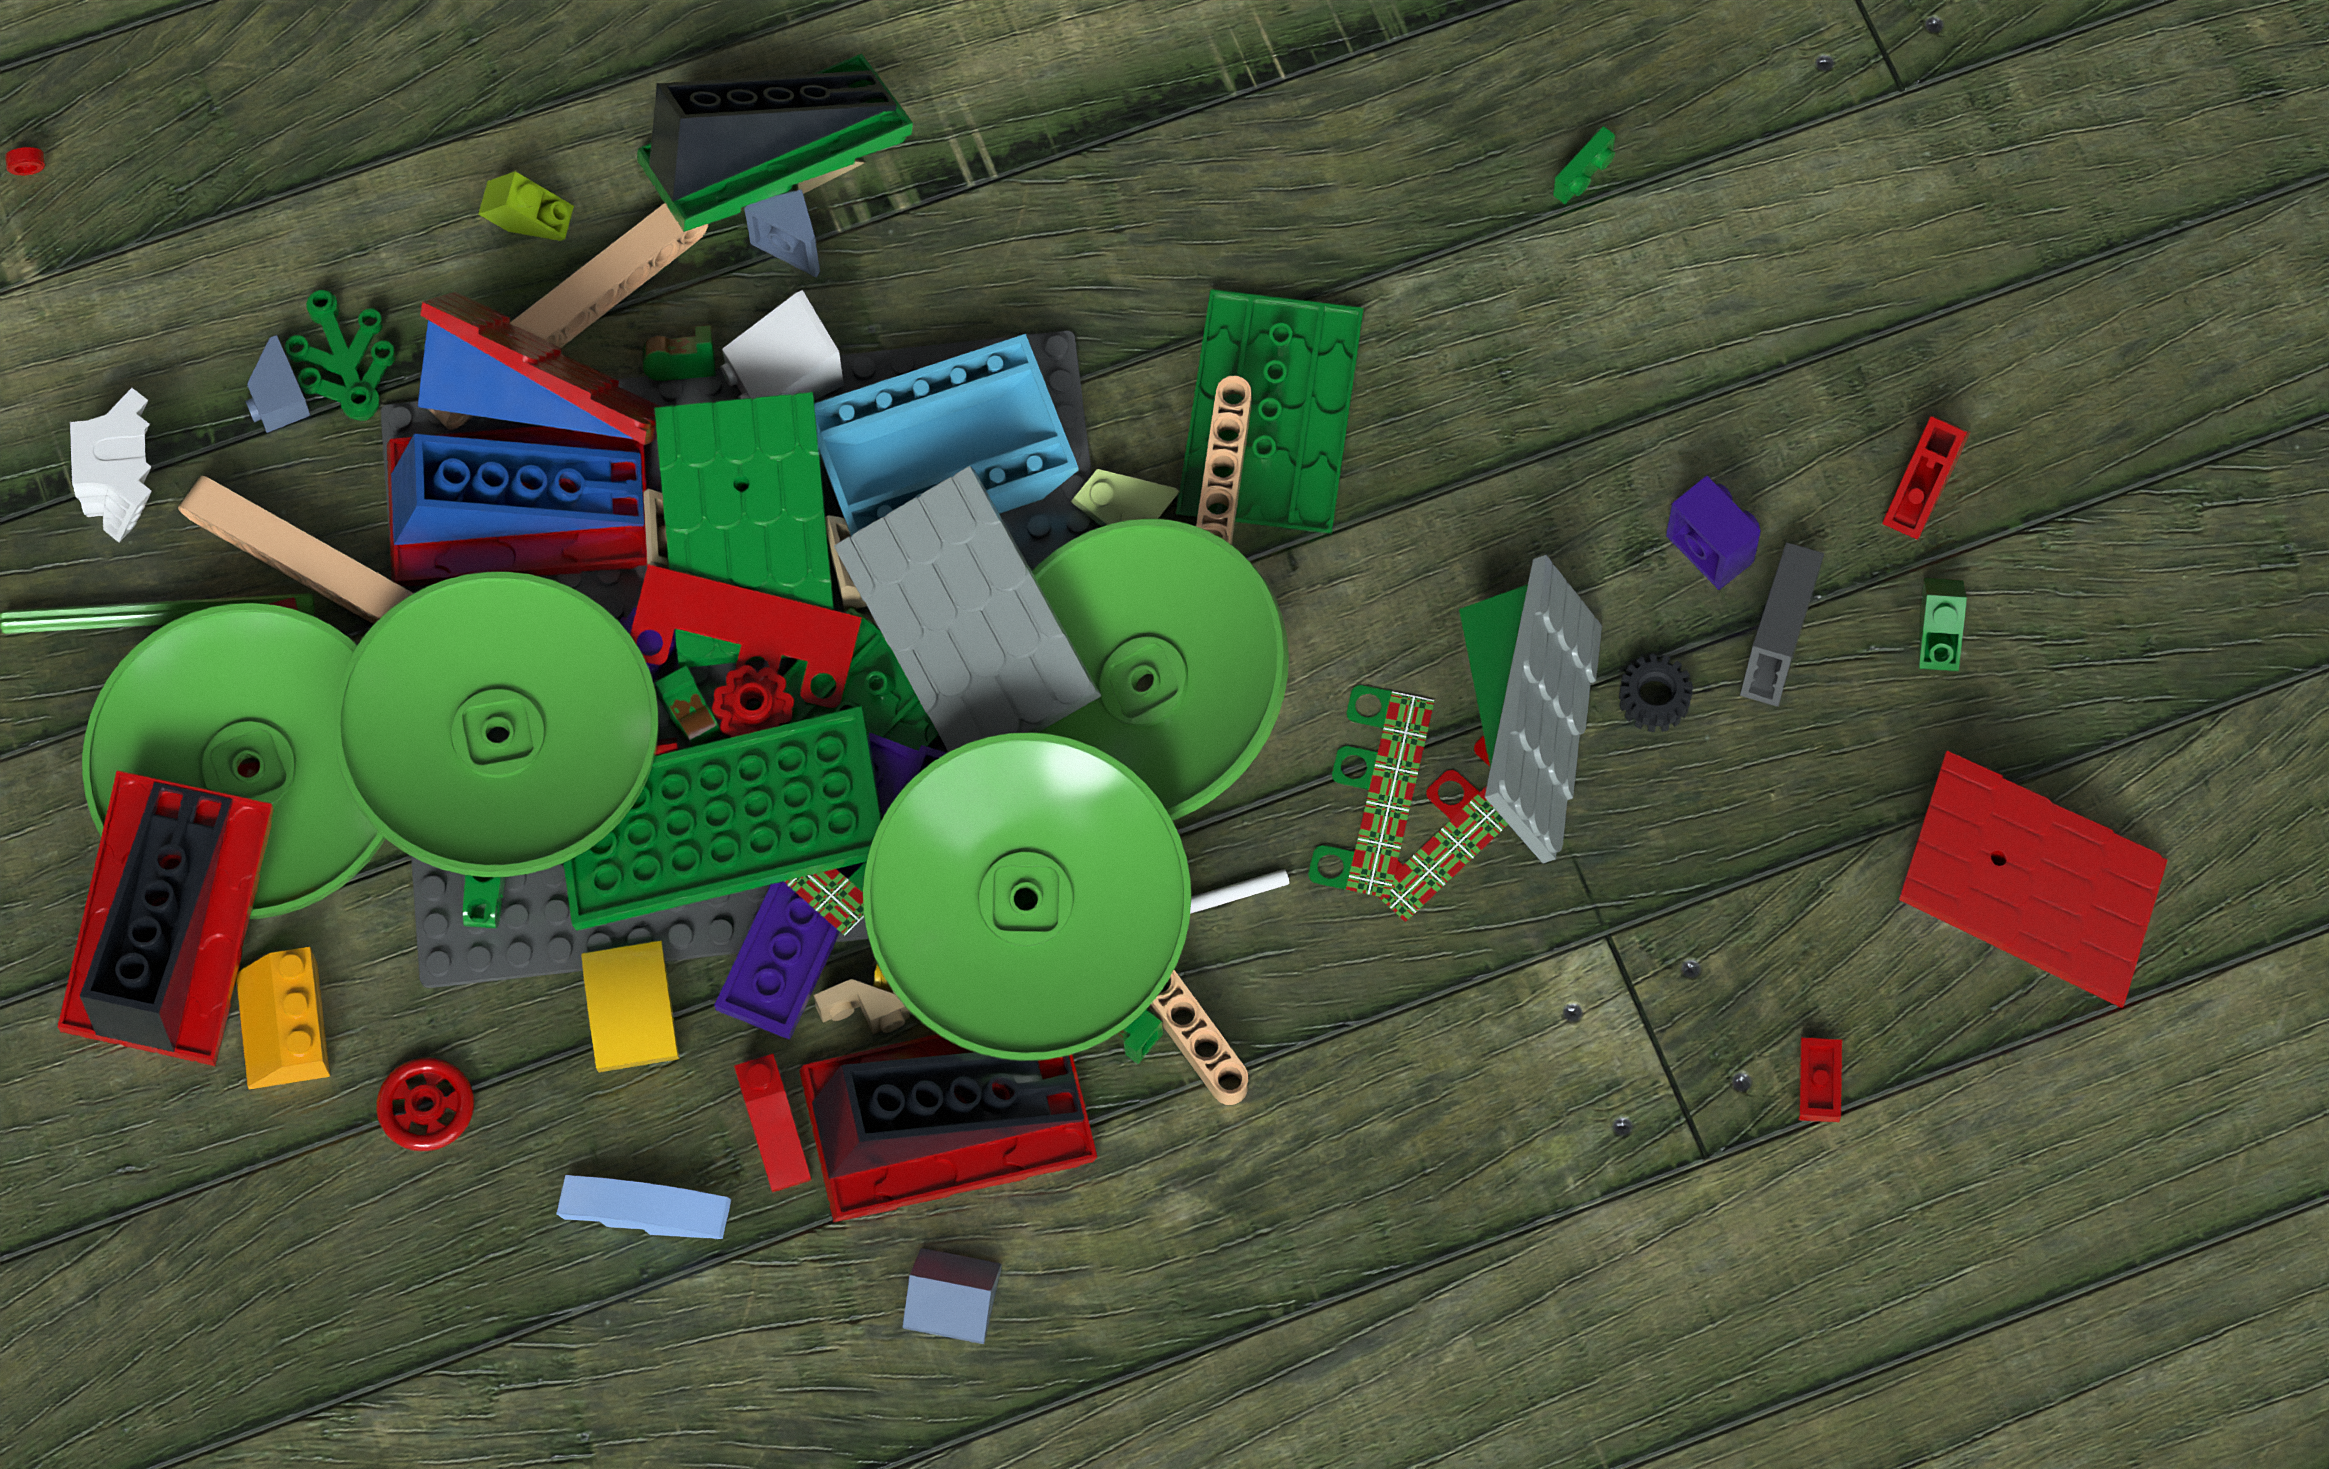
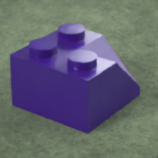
(1713, 532)

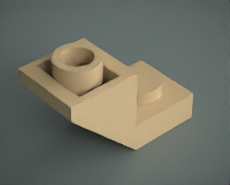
(880, 1008)

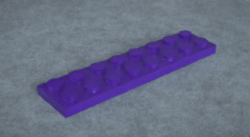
(790, 938)

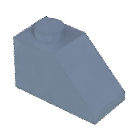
(275, 390)

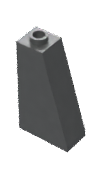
(1781, 624)

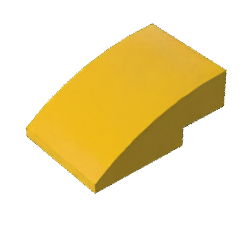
(629, 1006)

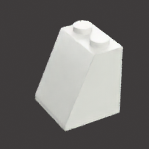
(784, 354)

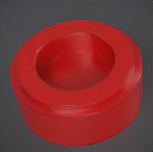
(25, 161)

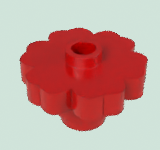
(747, 686)

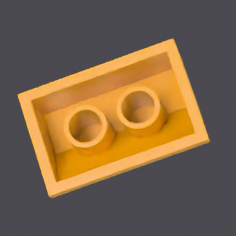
(282, 1019)

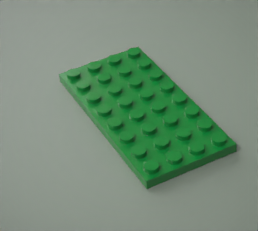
(735, 820)

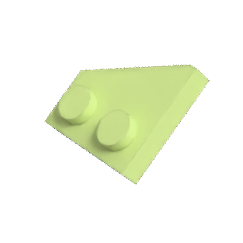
(1121, 498)

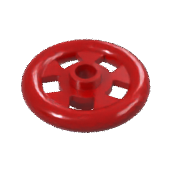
(437, 1134)

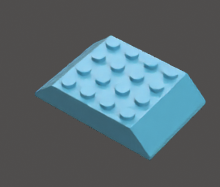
(937, 420)

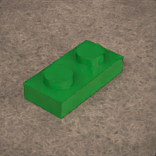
(1578, 172)

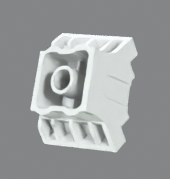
(112, 465)

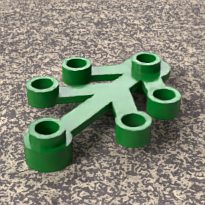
(344, 360)

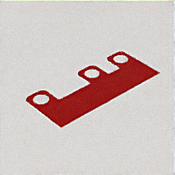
(755, 620)

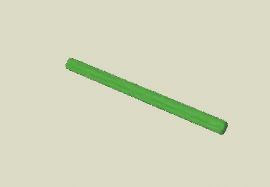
(126, 614)

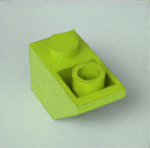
(525, 207)

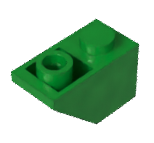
(1941, 624)

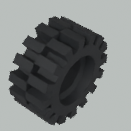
(1662, 672)

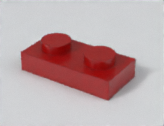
(1820, 1079)

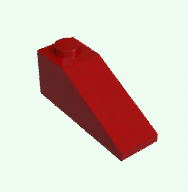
(1926, 477)
(772, 1122)

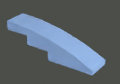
(644, 1206)

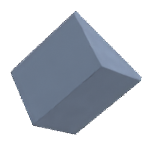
(784, 230)
(951, 1295)

